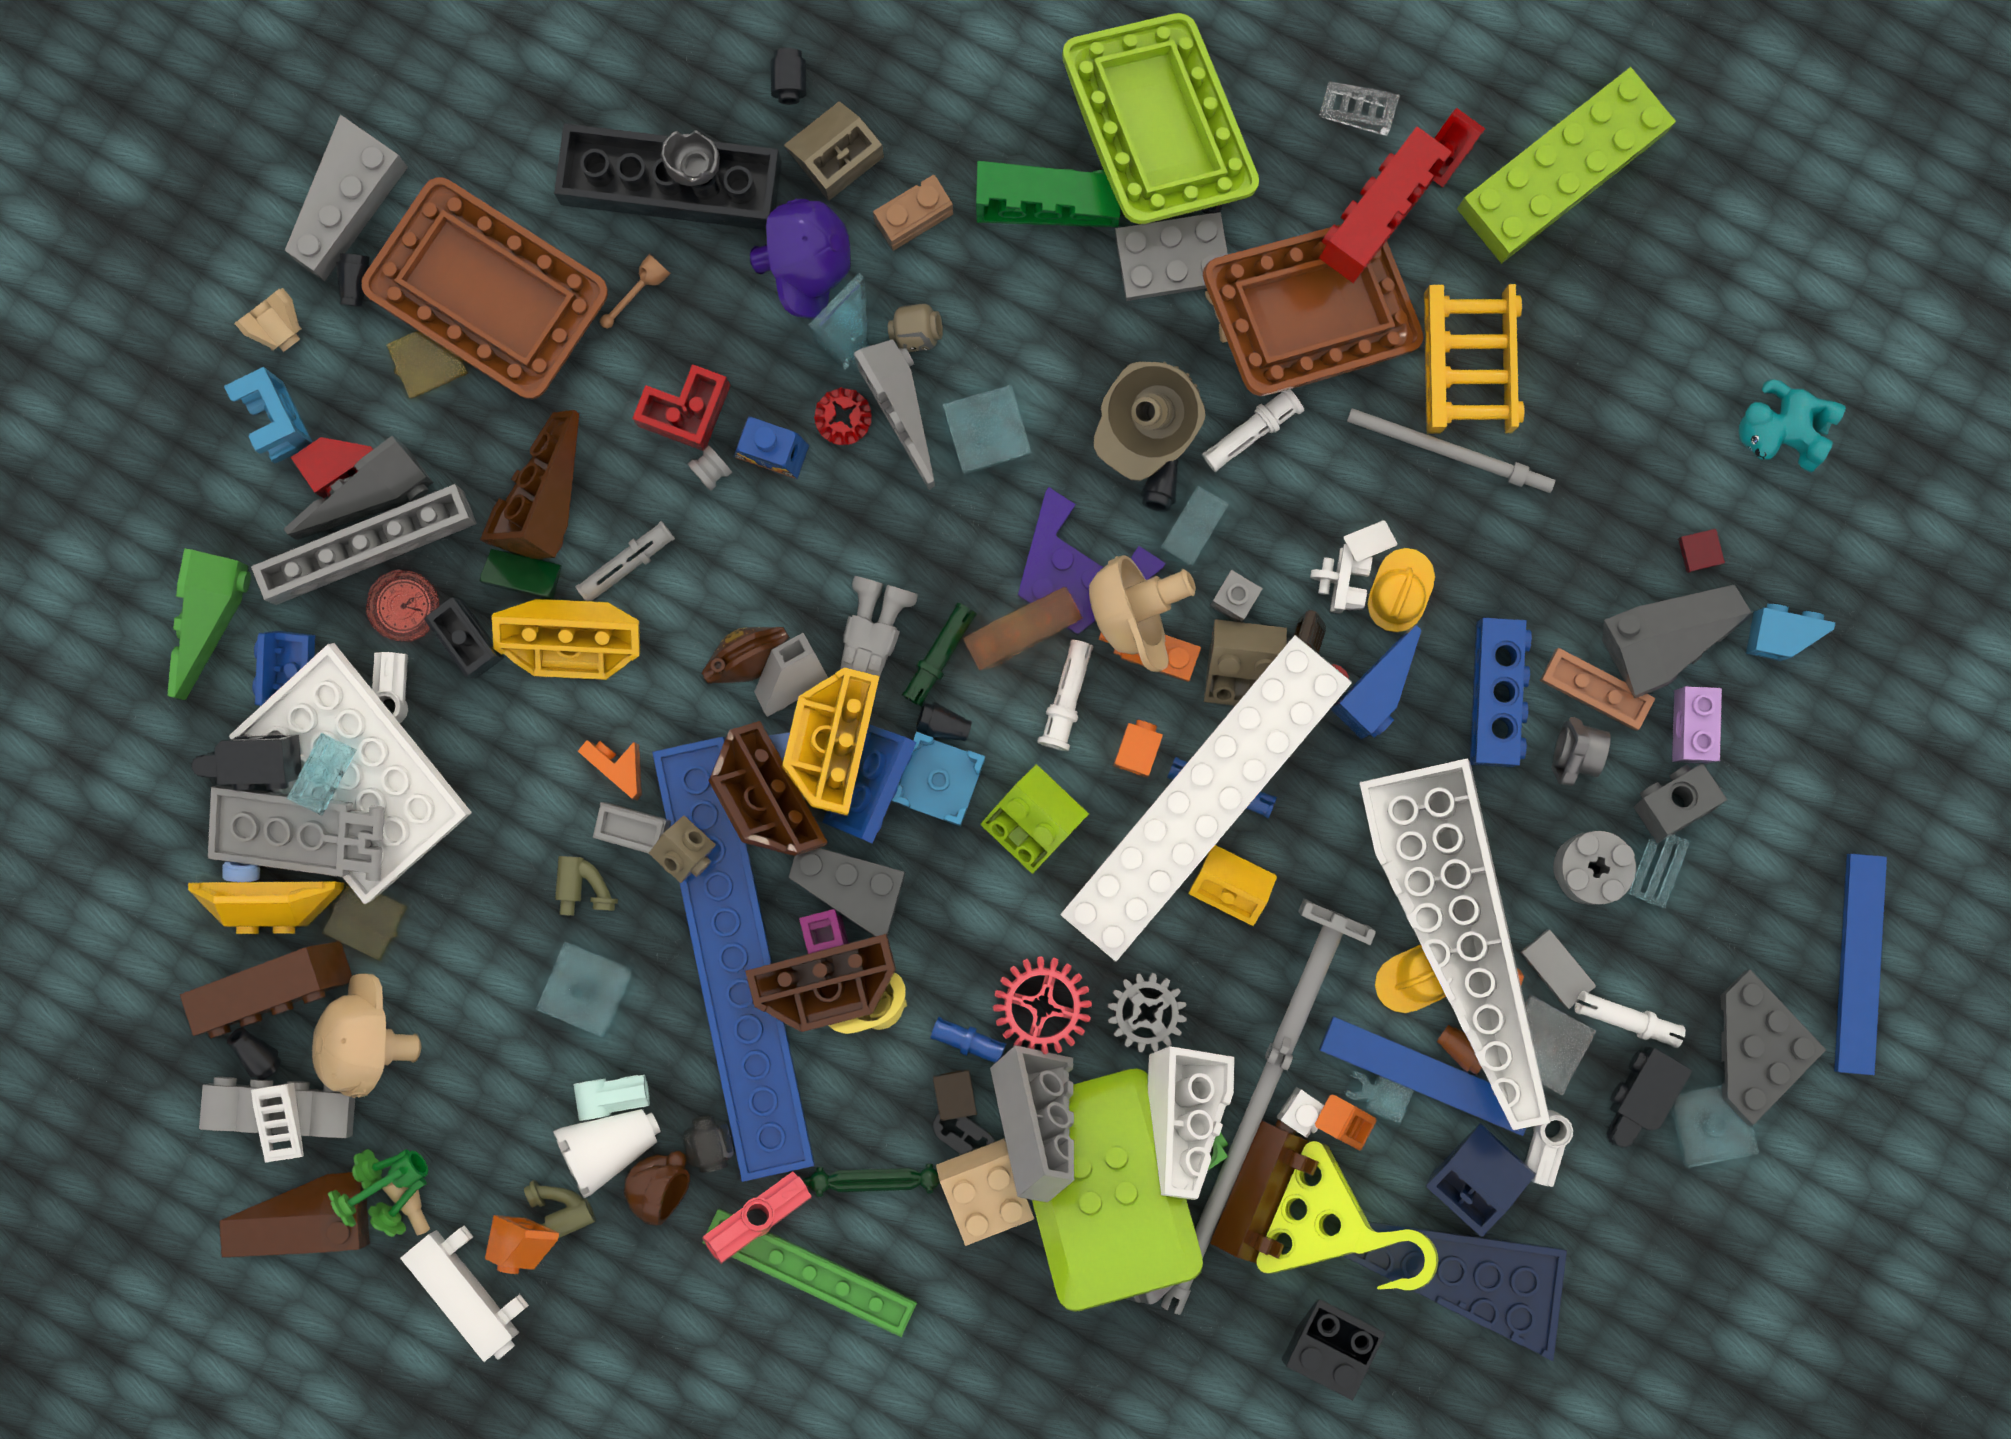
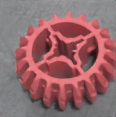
(1073, 1014)

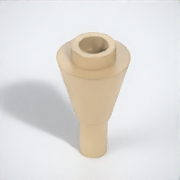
(411, 1208)

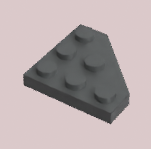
(1761, 1048)

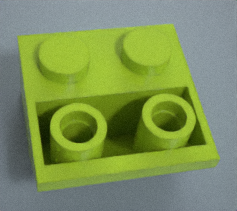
(1034, 818)

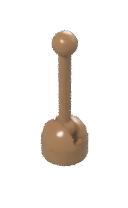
(650, 273)

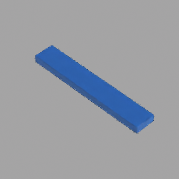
(1860, 964)
(1414, 1071)

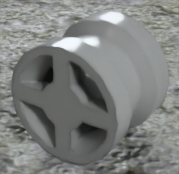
(709, 468)

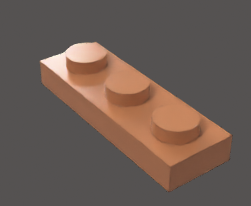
(1596, 689)

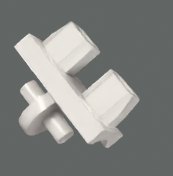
(1343, 596)

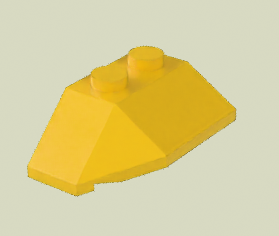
(567, 638)
(830, 738)
(266, 903)

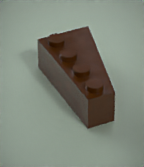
(266, 988)

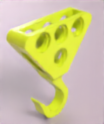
(1335, 1197)

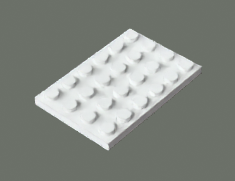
(385, 771)

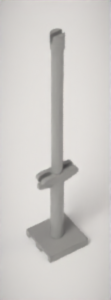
(1278, 1058)

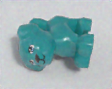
(1795, 426)

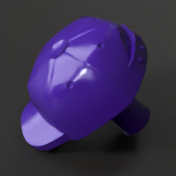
(805, 253)

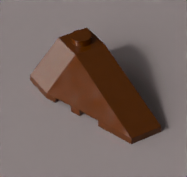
(539, 504)
(297, 1222)

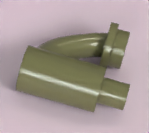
(569, 885)
(564, 1221)

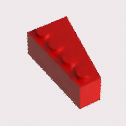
(1383, 204)

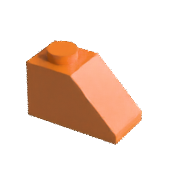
(518, 1243)

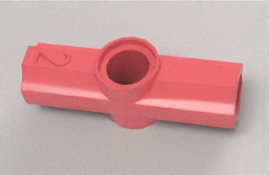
(737, 1230)

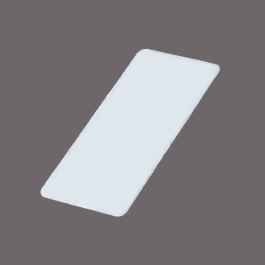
(1370, 541)

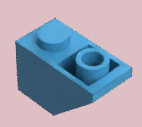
(1783, 634)

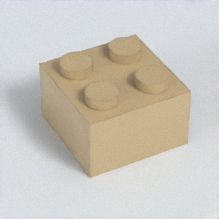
(983, 1192)

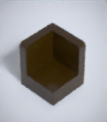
(954, 1094)

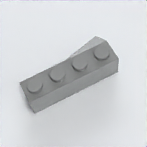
(1036, 1120)

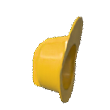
(1401, 590)
(1408, 982)

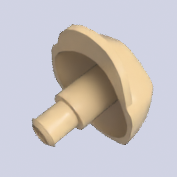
(1131, 606)
(354, 1041)

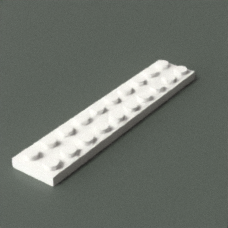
(1206, 797)

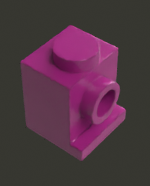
(823, 931)

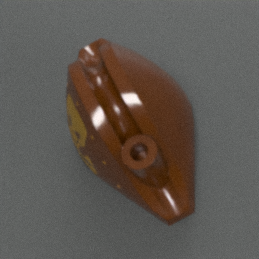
(743, 654)

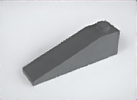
(383, 481)
(1666, 636)

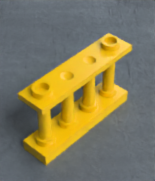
(1440, 376)

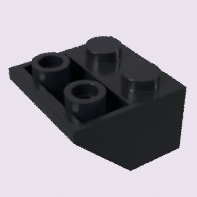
(1333, 1348)

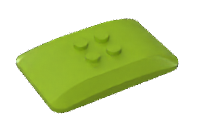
(1159, 118)
(1111, 1226)

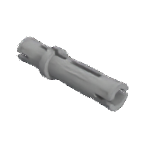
(660, 535)

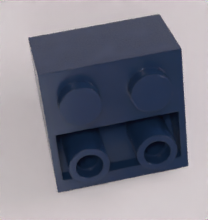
(1480, 1180)

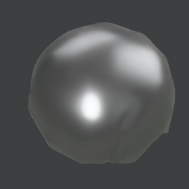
(690, 158)

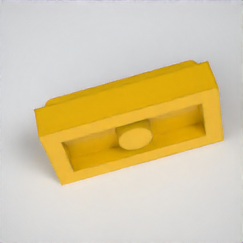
(1233, 885)

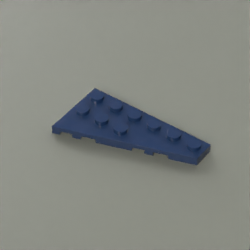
(1486, 1280)

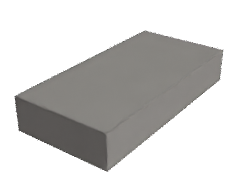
(629, 827)
(1557, 968)

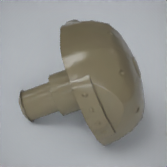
(1148, 418)

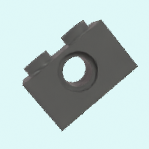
(1696, 789)

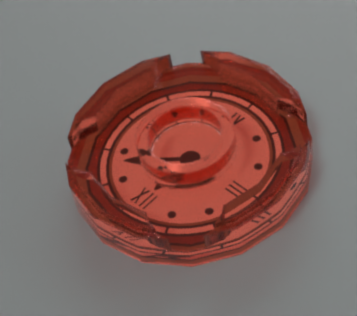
(400, 604)

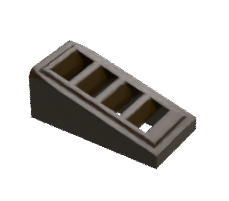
(1311, 630)

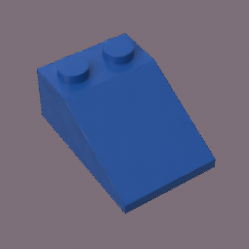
(1377, 693)

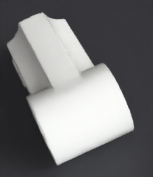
(390, 680)
(1545, 1152)

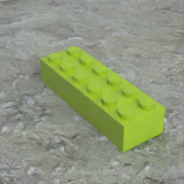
(1566, 165)

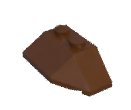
(761, 796)
(824, 984)

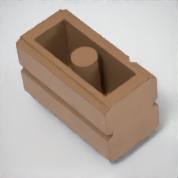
(913, 212)

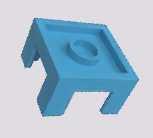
(267, 392)
(939, 780)

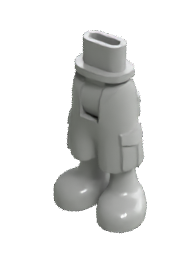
(868, 642)

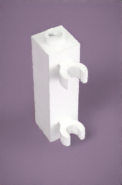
(461, 1294)

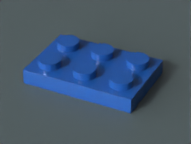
(876, 783)

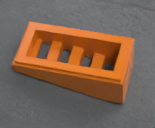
(1345, 1122)

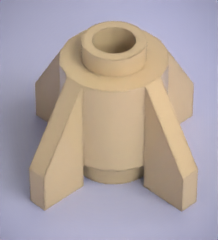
(272, 322)

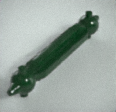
(872, 1180)

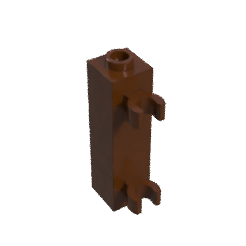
(1259, 1192)

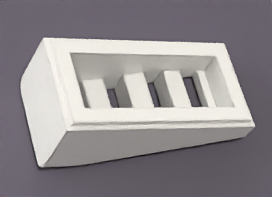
(264, 1125)

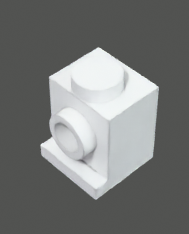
(1301, 1112)

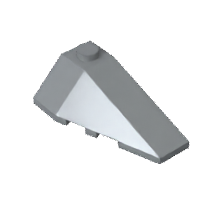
(891, 383)

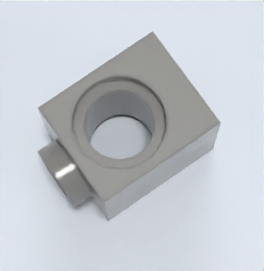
(1236, 597)

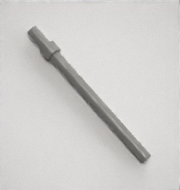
(1517, 474)

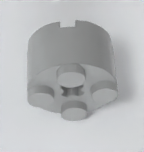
(1615, 864)

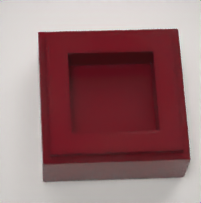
(1701, 550)

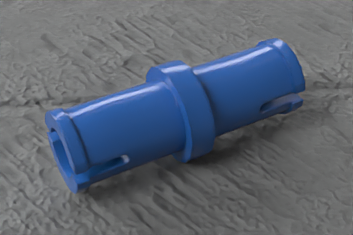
(968, 1040)

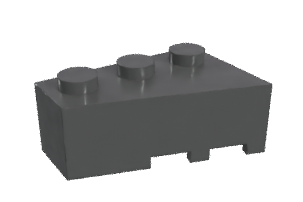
(852, 886)

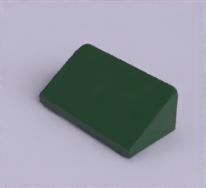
(521, 574)

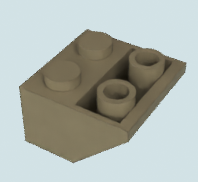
(835, 149)
(1239, 657)

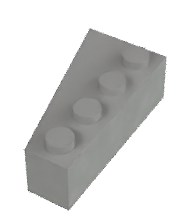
(343, 197)

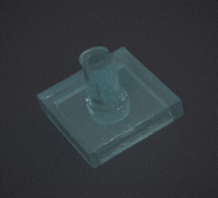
(584, 989)

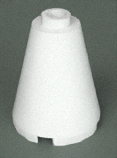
(605, 1146)

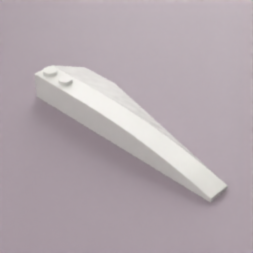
(1442, 871)

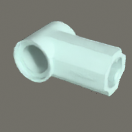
(602, 1097)

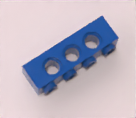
(1485, 746)

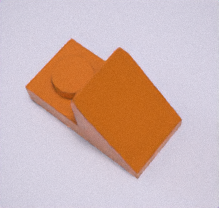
(623, 773)

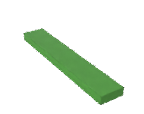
(825, 1279)

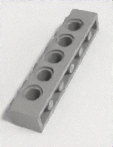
(364, 545)

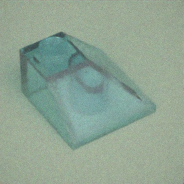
(844, 323)

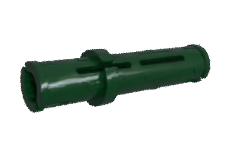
(937, 657)

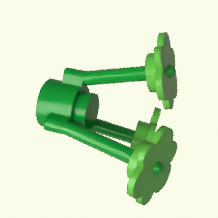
(406, 1171)

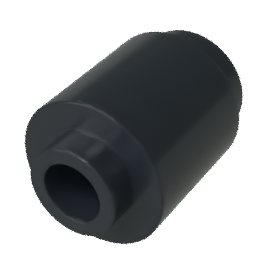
(788, 76)

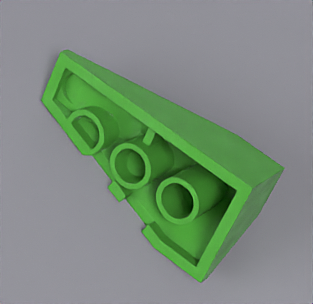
(210, 595)

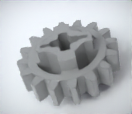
(1156, 1026)

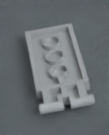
(281, 834)

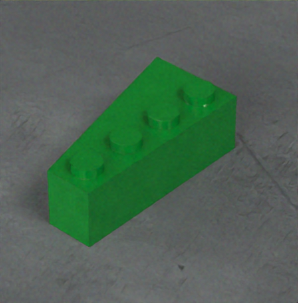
(1044, 196)

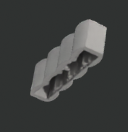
(320, 1112)

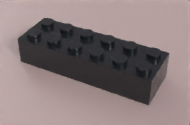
(627, 175)

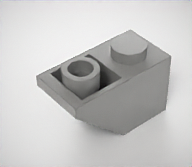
(788, 674)

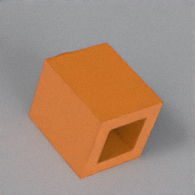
(1138, 748)

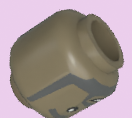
(916, 327)

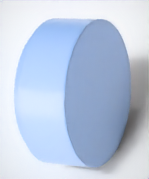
(240, 872)

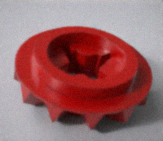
(838, 432)

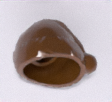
(657, 1186)

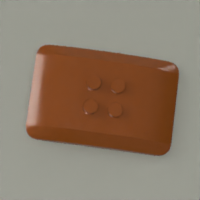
(484, 288)
(1304, 321)

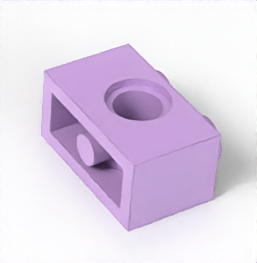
(1697, 725)

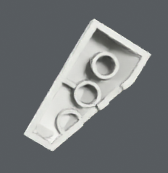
(1186, 1107)

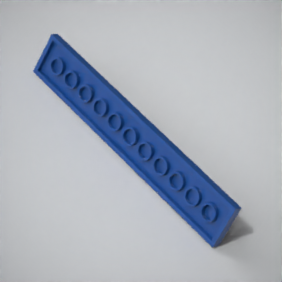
(726, 942)

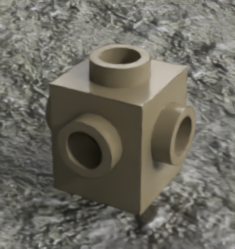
(683, 850)

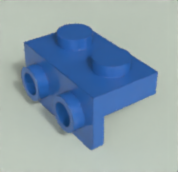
(278, 660)

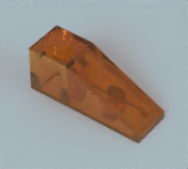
(1022, 629)

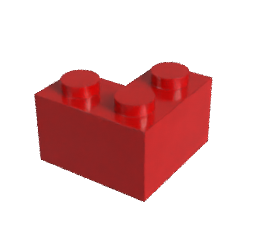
(688, 417)

